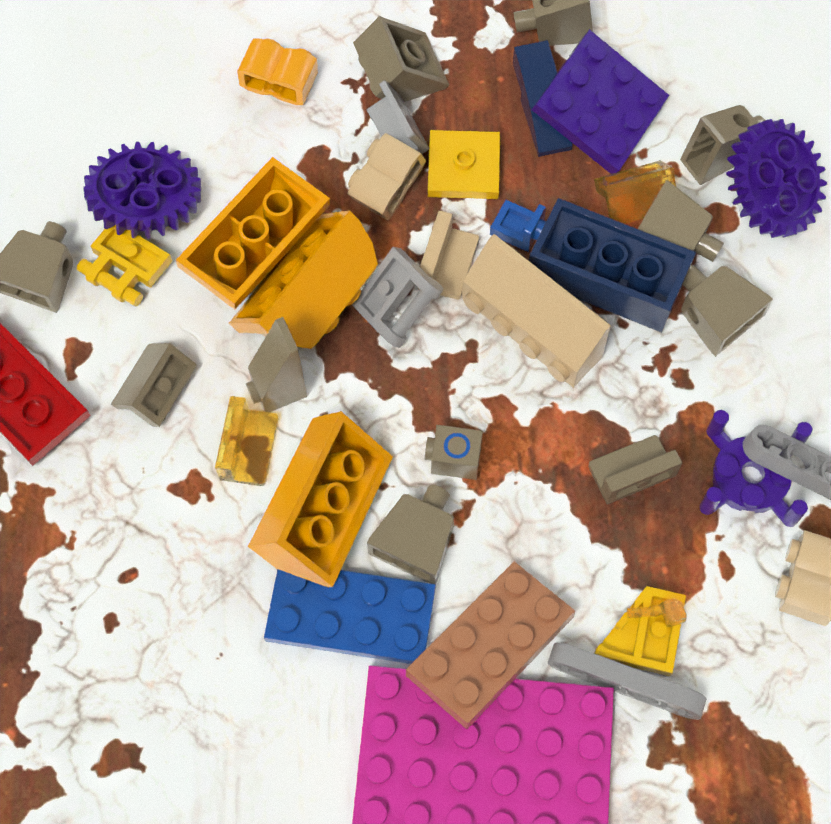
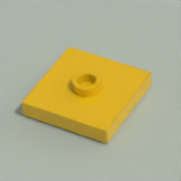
(464, 164)

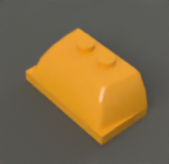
(253, 233)
(312, 281)

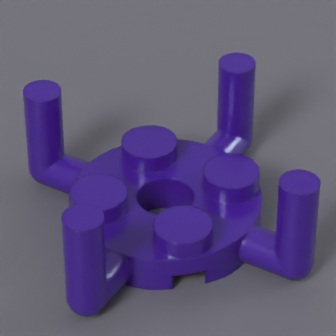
(737, 492)

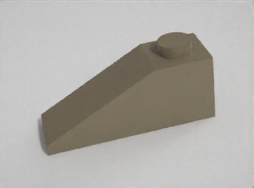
(276, 370)

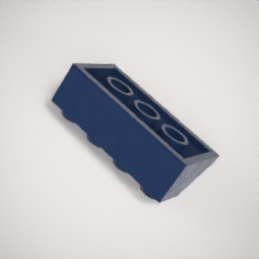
(611, 264)

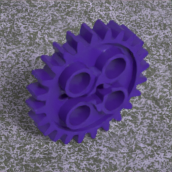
(776, 178)
(142, 189)

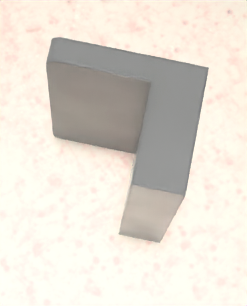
(394, 118)

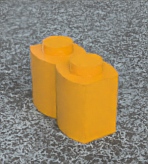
(278, 71)

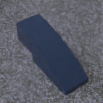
(534, 72)

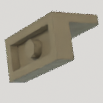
(155, 382)
(634, 468)

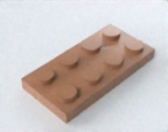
(490, 644)

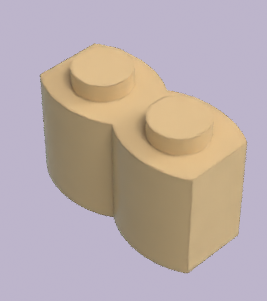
(385, 176)
(808, 585)

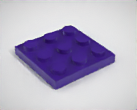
(600, 102)

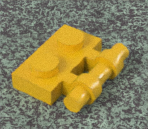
(134, 256)

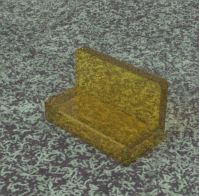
(633, 190)
(246, 444)

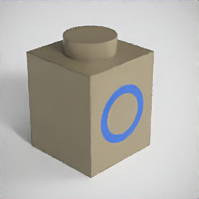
(454, 452)

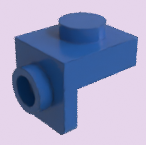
(518, 225)

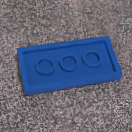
(354, 617)

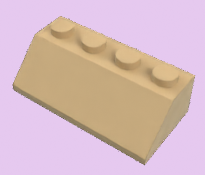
(535, 312)

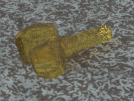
(671, 609)

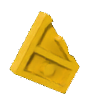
(644, 641)

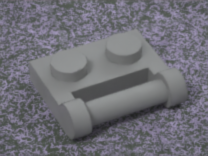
(388, 289)

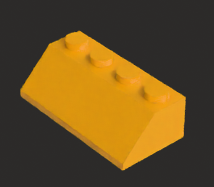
(321, 500)

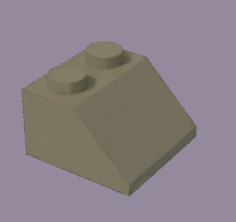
(401, 58)

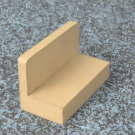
(449, 255)

